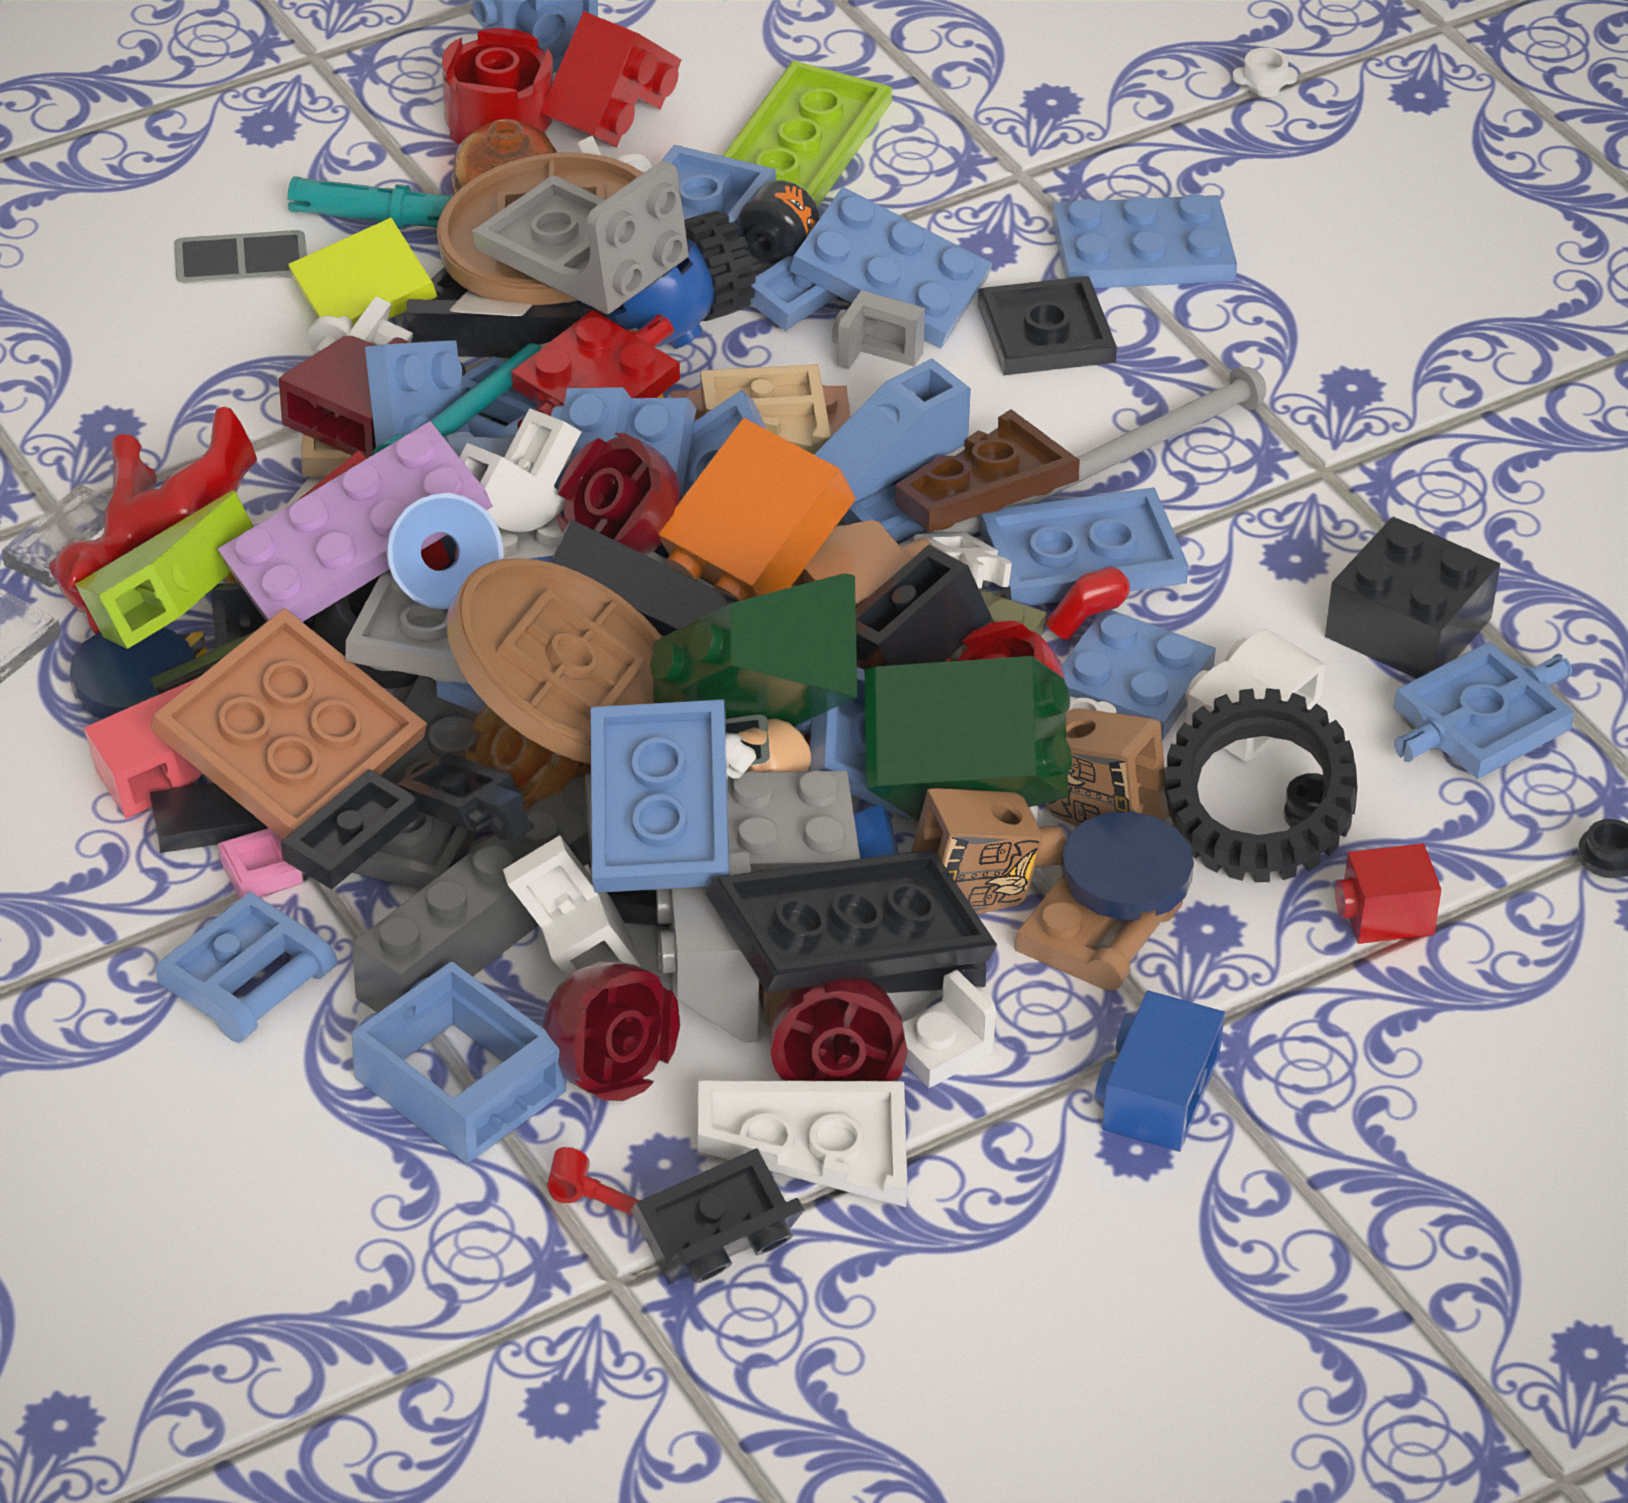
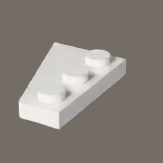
(813, 1131)

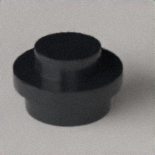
(1605, 848)

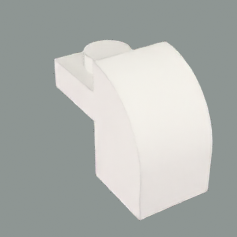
(525, 478)
(575, 920)

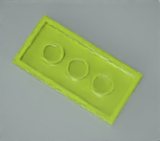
(811, 126)

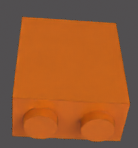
(755, 514)

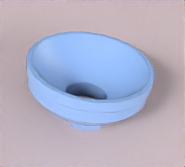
(461, 519)

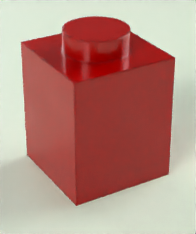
(1389, 893)

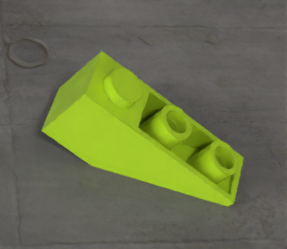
(164, 574)

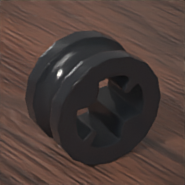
(1300, 792)

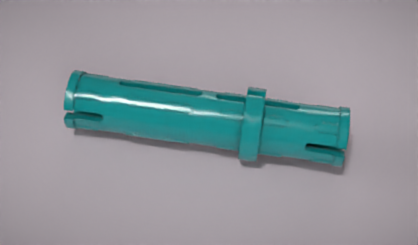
(366, 202)

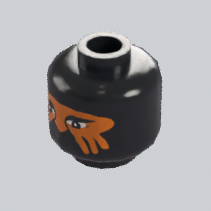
(777, 220)

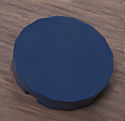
(117, 677)
(1127, 865)

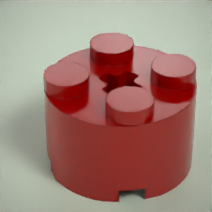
(495, 80)

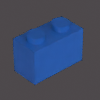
(1160, 1070)

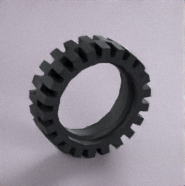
(1251, 719)

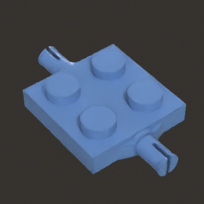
(1483, 709)

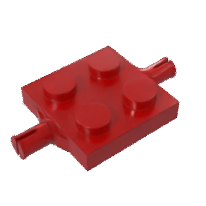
(598, 356)

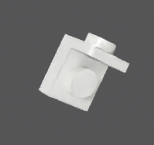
(951, 1032)

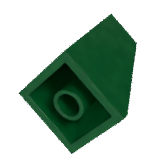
(766, 654)
(966, 729)

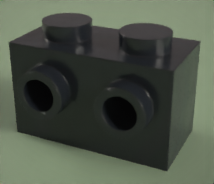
(920, 613)

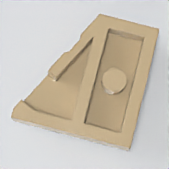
(785, 396)

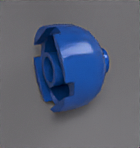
(680, 295)

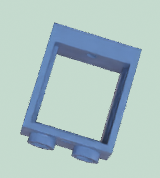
(493, 1104)

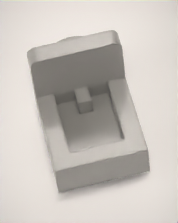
(879, 328)

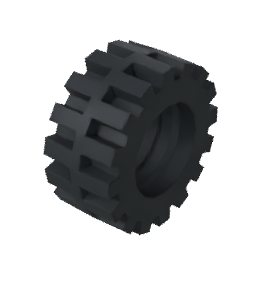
(726, 261)

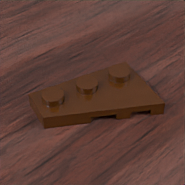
(987, 475)

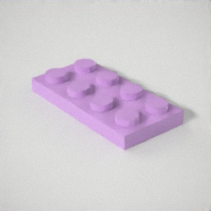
(341, 530)

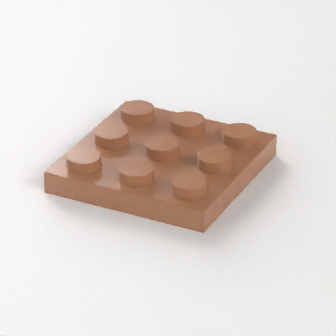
(286, 724)

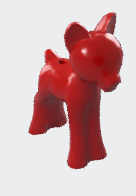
(140, 512)

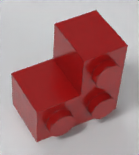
(605, 77)

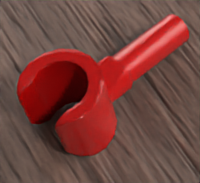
(570, 1182)

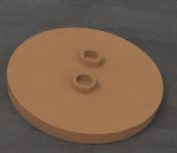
(494, 192)
(549, 648)

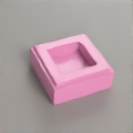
(257, 864)

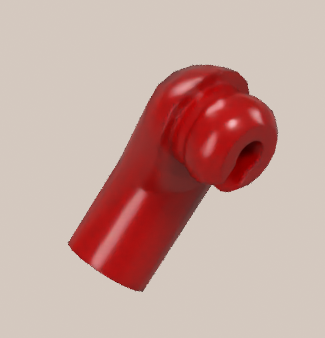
(1088, 596)

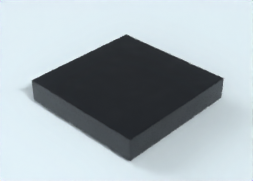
(1046, 325)

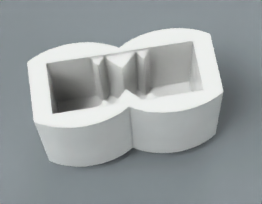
(1258, 664)

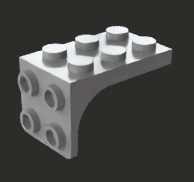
(592, 244)

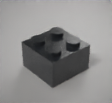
(1411, 599)

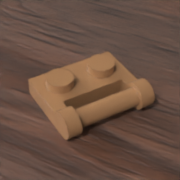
(1066, 934)

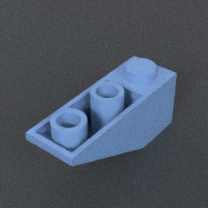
(901, 428)

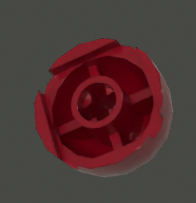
(620, 491)
(612, 1028)
(838, 1034)

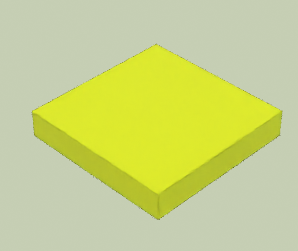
(358, 269)

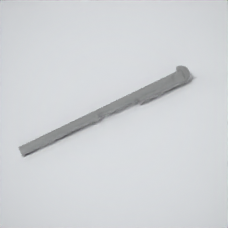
(1245, 387)

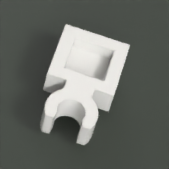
(976, 554)

